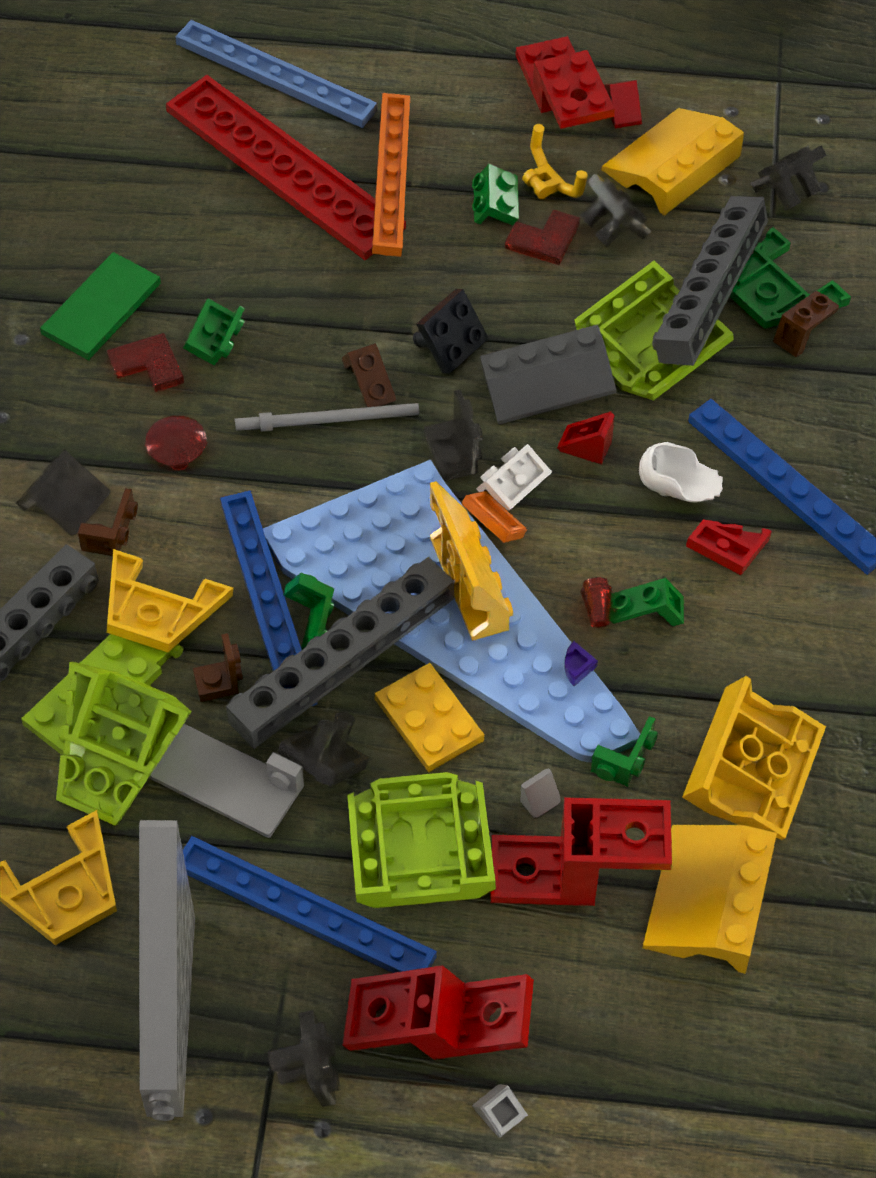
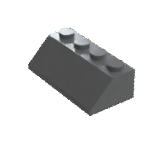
(548, 374)

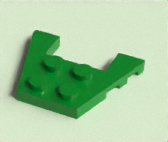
(767, 290)

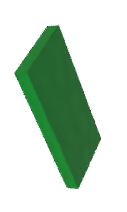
(100, 306)

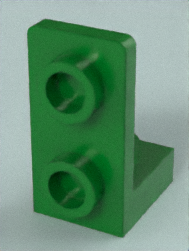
(648, 598)

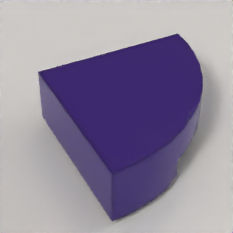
(578, 663)

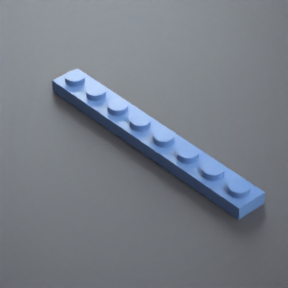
(277, 73)

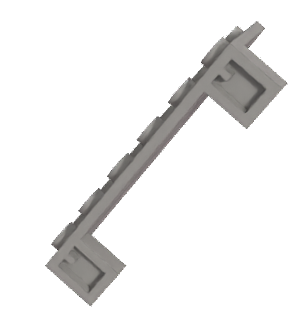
(230, 780)

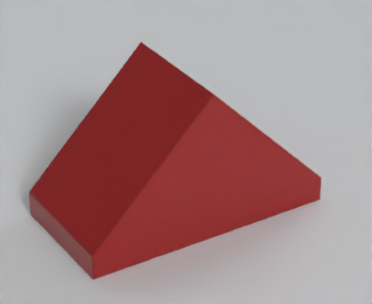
(626, 103)
(589, 438)

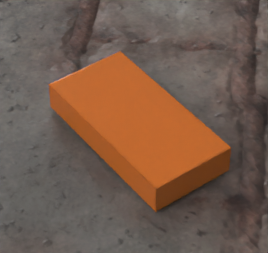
(494, 516)

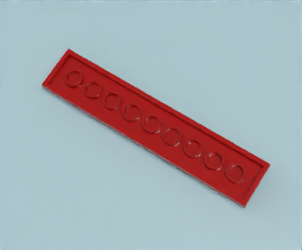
(278, 162)

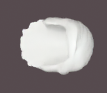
(677, 473)

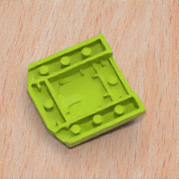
(627, 325)
(420, 841)

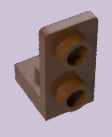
(801, 319)
(370, 375)
(102, 539)
(220, 678)

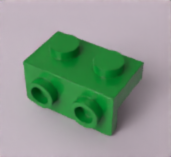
(495, 195)
(213, 330)

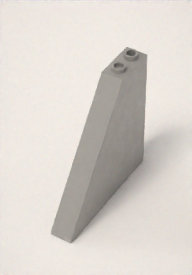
(164, 968)

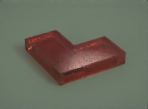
(546, 243)
(150, 355)

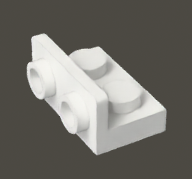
(515, 478)

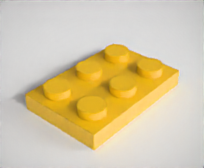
(429, 717)

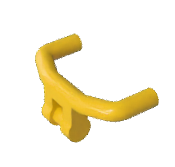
(553, 182)

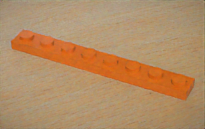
(391, 175)

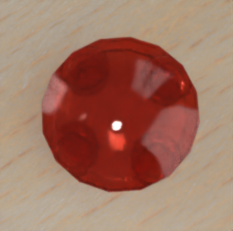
(176, 441)

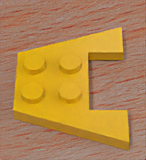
(155, 615)
(70, 893)

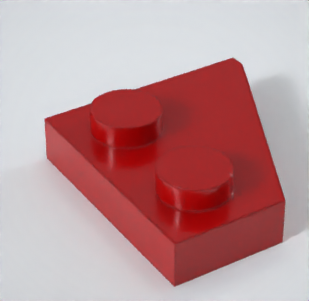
(728, 544)

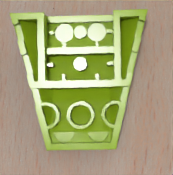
(112, 739)

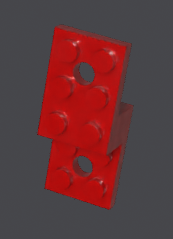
(565, 82)
(438, 1012)

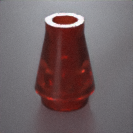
(597, 600)

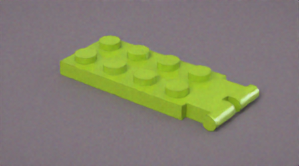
(113, 654)

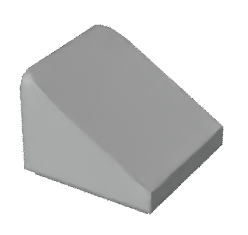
(540, 793)
(500, 1109)

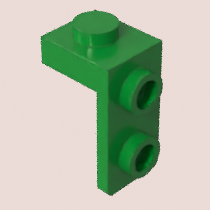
(316, 596)
(620, 768)

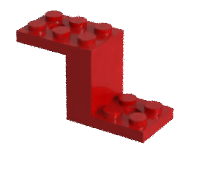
(589, 840)

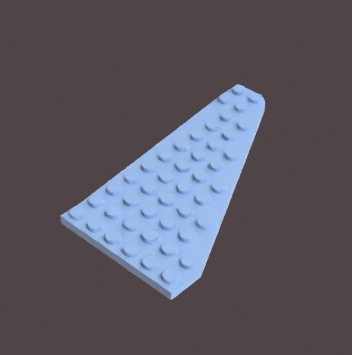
(384, 530)

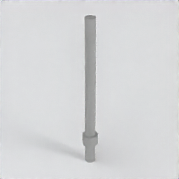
(267, 421)

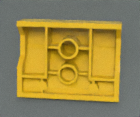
(677, 156)
(468, 564)
(754, 760)
(711, 893)

